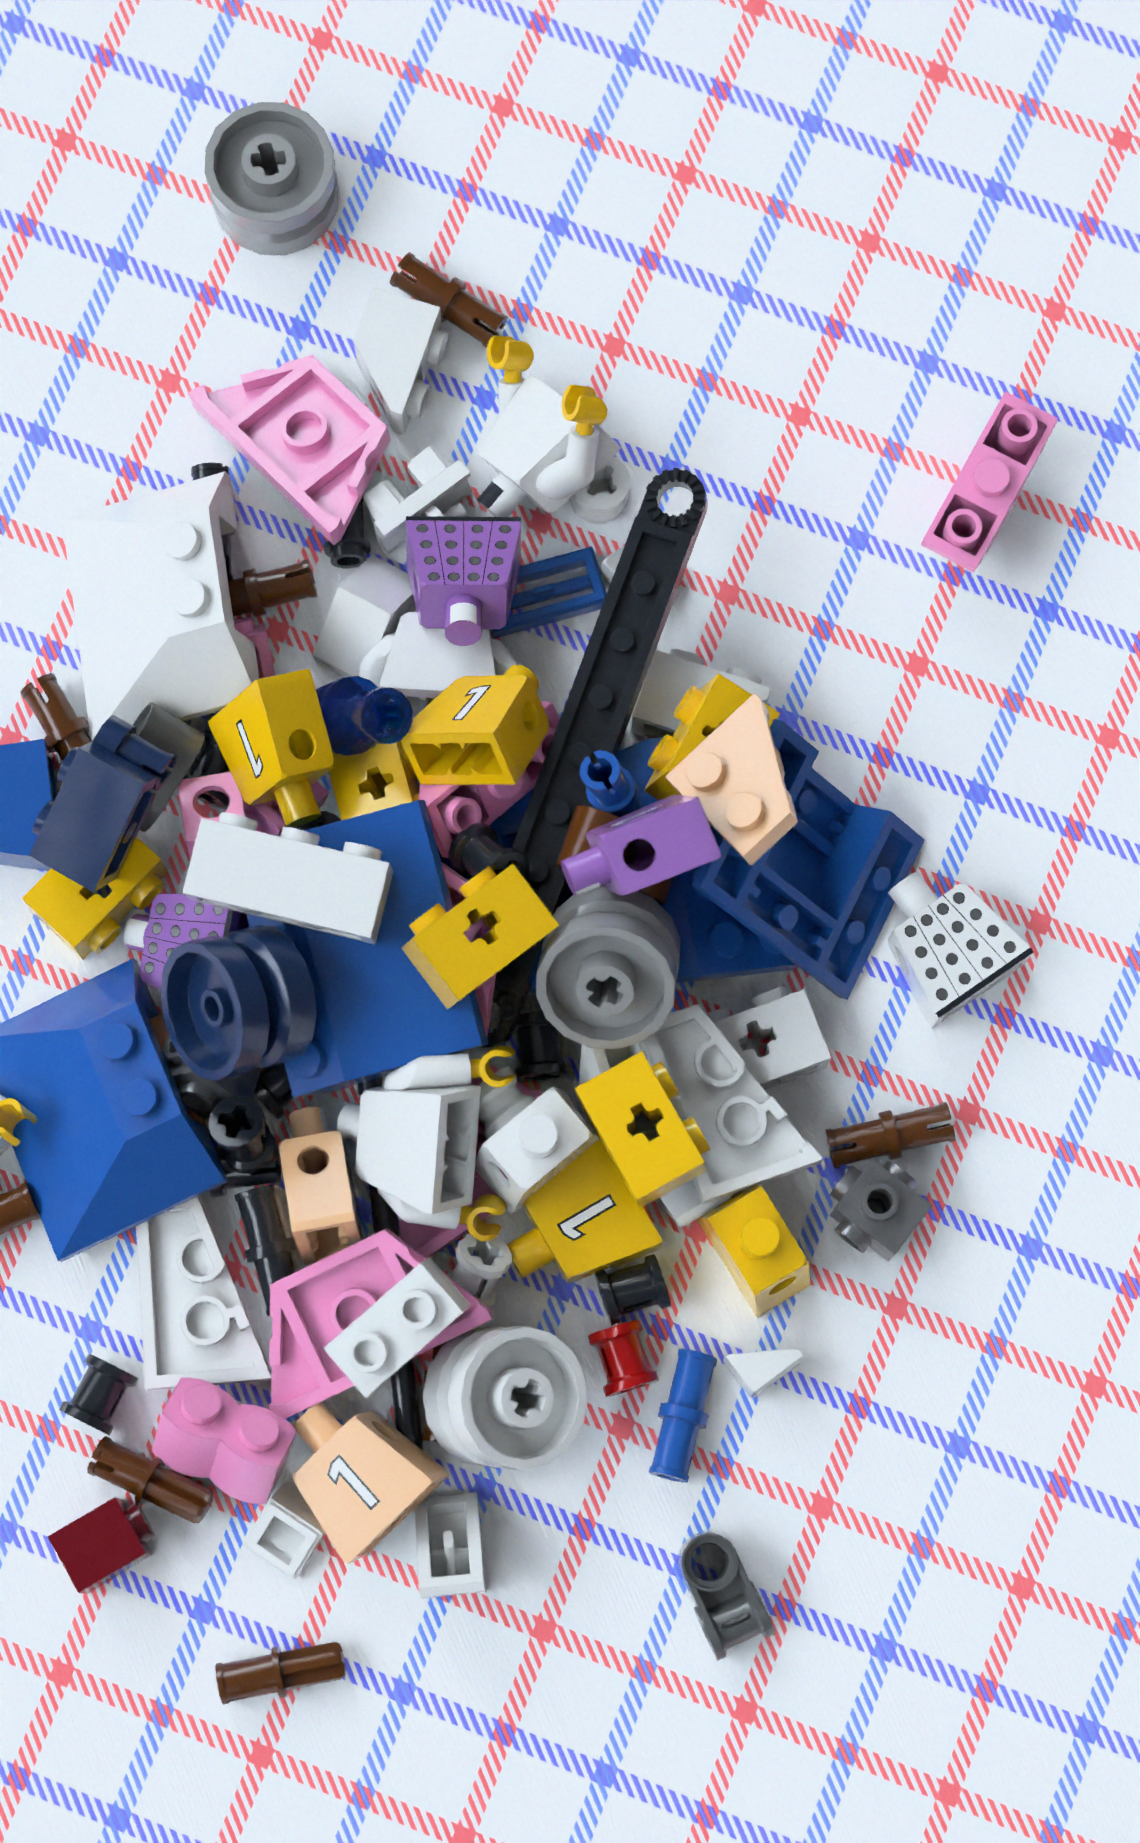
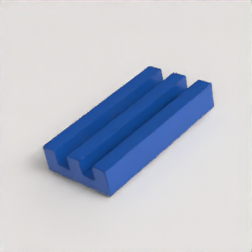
(559, 610)

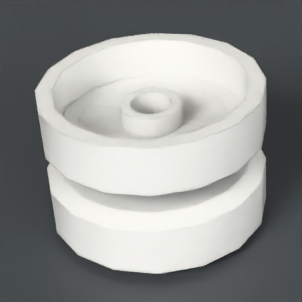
(505, 1397)

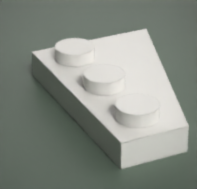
(739, 1120)
(191, 1305)

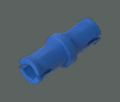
(609, 785)
(683, 1415)

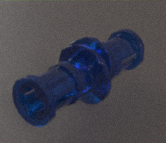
(362, 714)

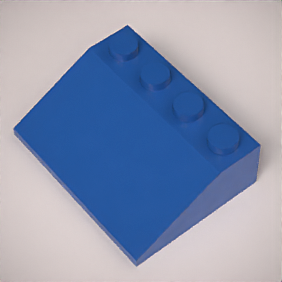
(369, 996)

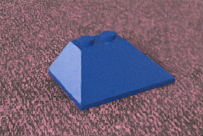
(824, 882)
(109, 1115)

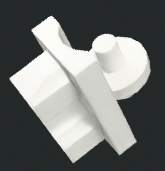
(439, 494)

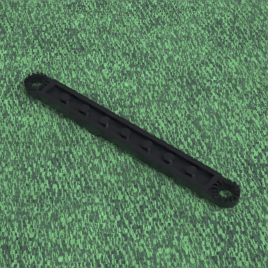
(600, 705)

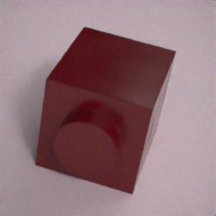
(103, 1543)

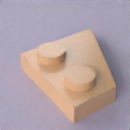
(740, 782)

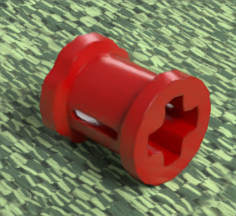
(623, 1358)

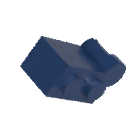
(100, 804)

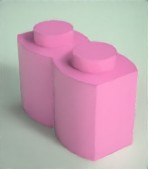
(218, 1439)

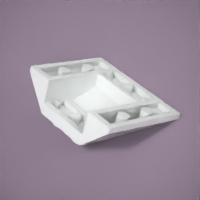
(157, 604)

